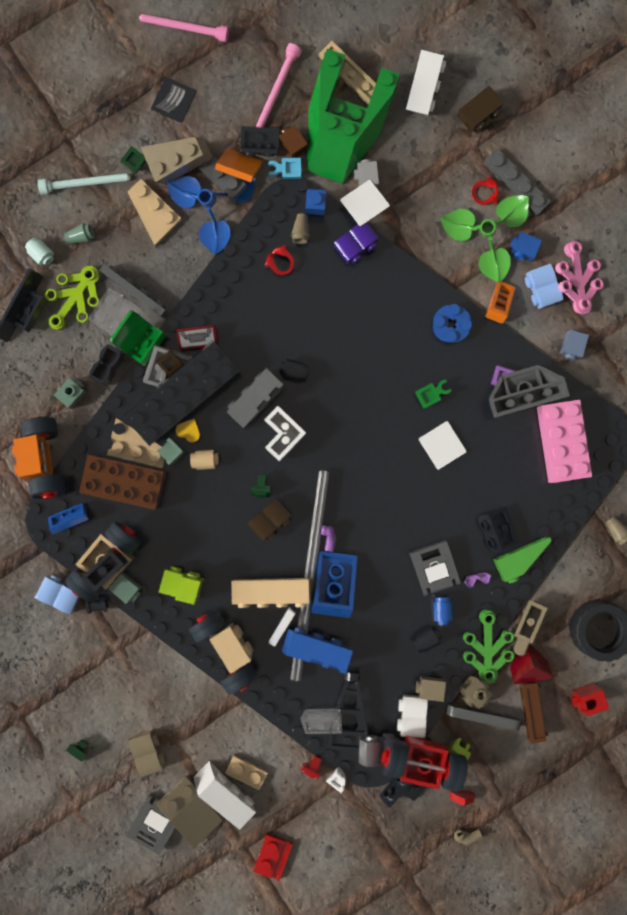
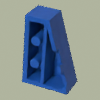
(317, 649)

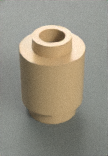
(204, 459)

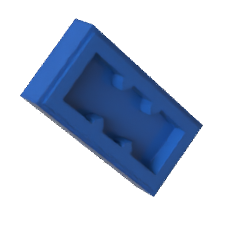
(68, 518)

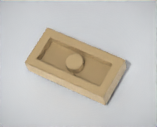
(246, 772)

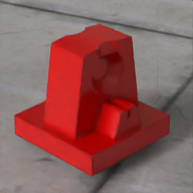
(311, 768)

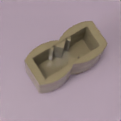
(146, 753)

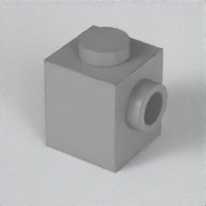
(366, 171)

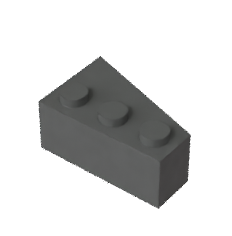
(255, 398)

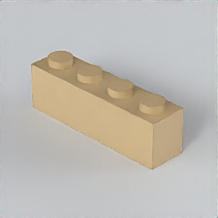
(272, 591)

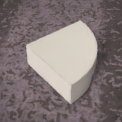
(337, 780)

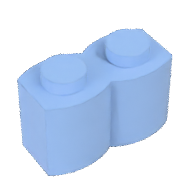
(543, 286)
(57, 594)

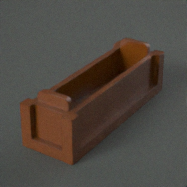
(532, 712)

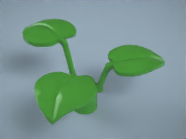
(460, 226)

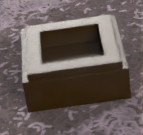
(169, 362)

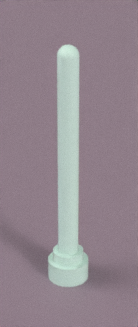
(46, 186)

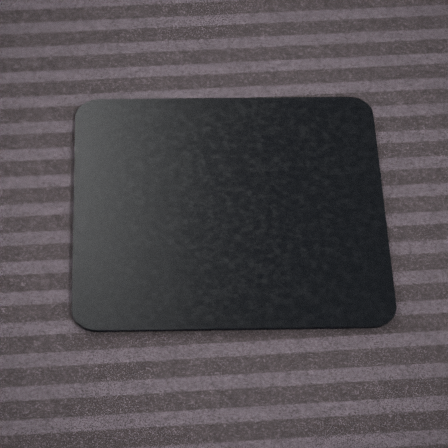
(366, 354)

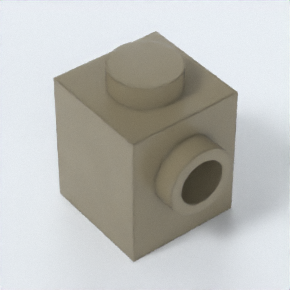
(431, 688)

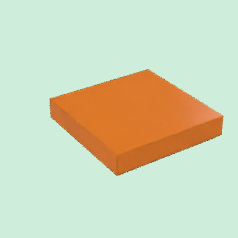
(238, 165)

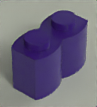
(356, 242)

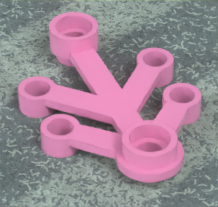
(577, 279)

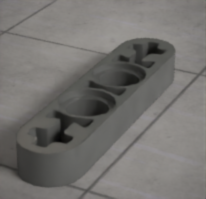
(483, 716)

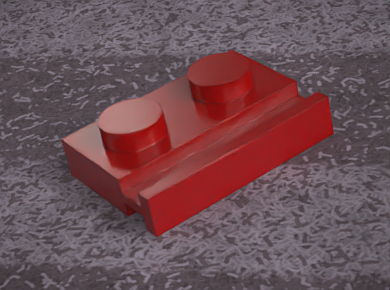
(272, 856)

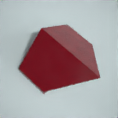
(530, 667)

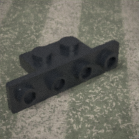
(23, 307)
(397, 788)

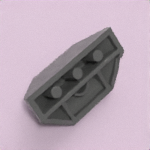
(526, 390)

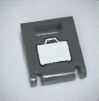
(437, 571)
(152, 822)

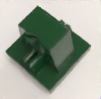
(261, 489)

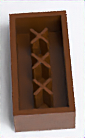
(122, 482)

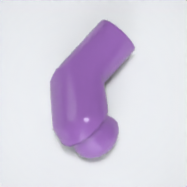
(331, 537)

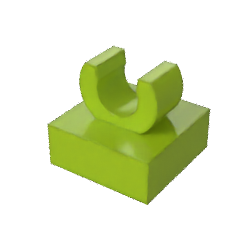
(456, 748)

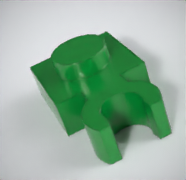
(430, 395)

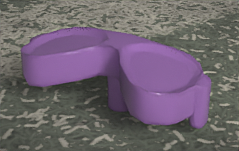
(484, 577)

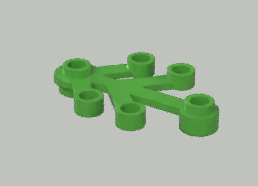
(488, 649)

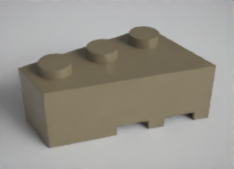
(175, 158)

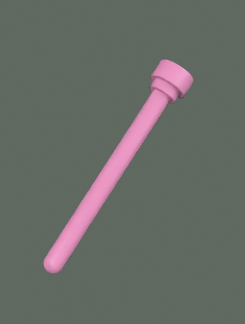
(220, 33)
(292, 53)

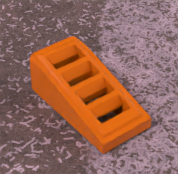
(496, 312)

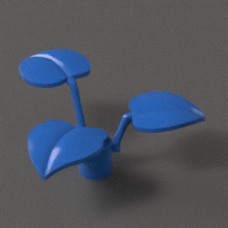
(188, 189)

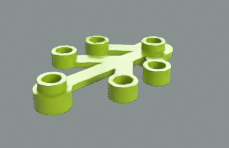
(75, 295)

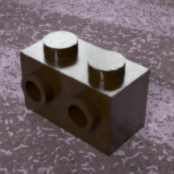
(480, 109)

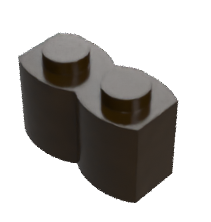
(270, 519)

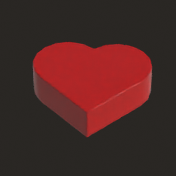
(462, 797)

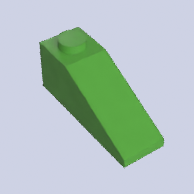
(518, 561)

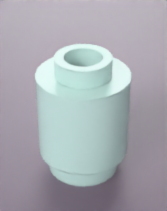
(39, 251)

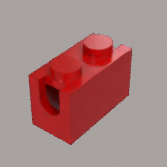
(589, 699)

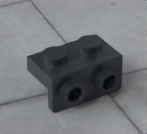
(259, 140)

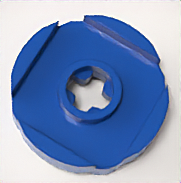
(456, 313)

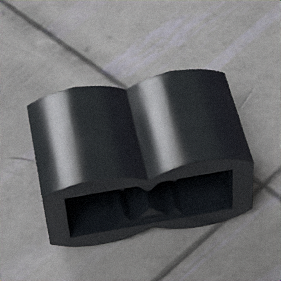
(104, 369)

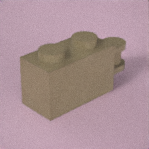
(530, 627)

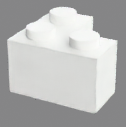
(288, 433)

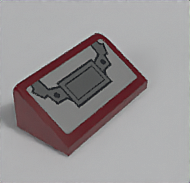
(196, 337)

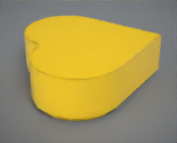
(188, 430)

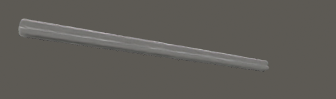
(312, 560)

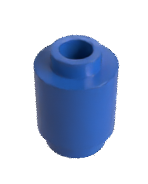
(443, 610)

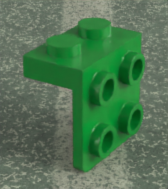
(137, 337)

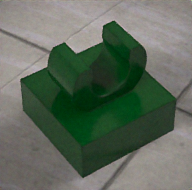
(133, 160)
(77, 751)

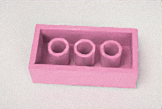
(564, 441)

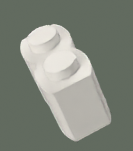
(413, 716)

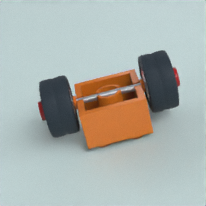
(35, 460)

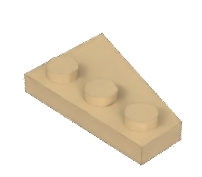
(153, 211)
(134, 448)

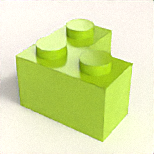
(182, 586)

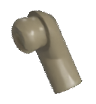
(467, 838)

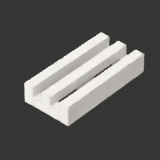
(281, 627)

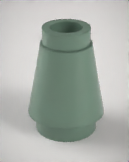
(80, 234)

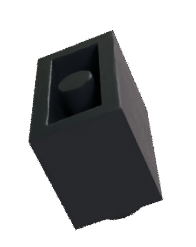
(105, 569)

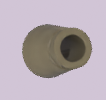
(300, 231)
(618, 530)

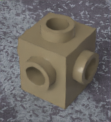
(475, 692)

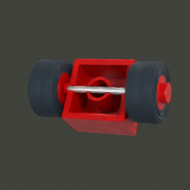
(424, 764)

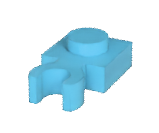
(289, 168)

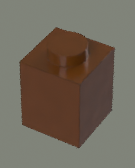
(293, 142)

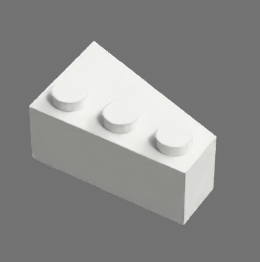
(425, 82)
(223, 795)

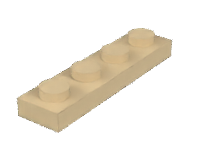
(353, 75)

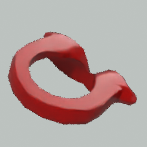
(487, 183)
(271, 263)

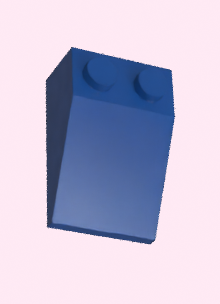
(334, 584)

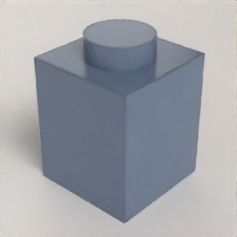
(574, 345)

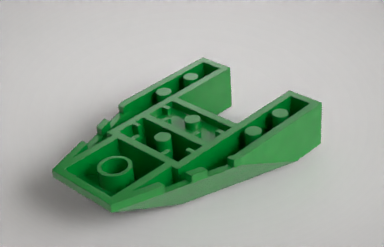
(341, 130)

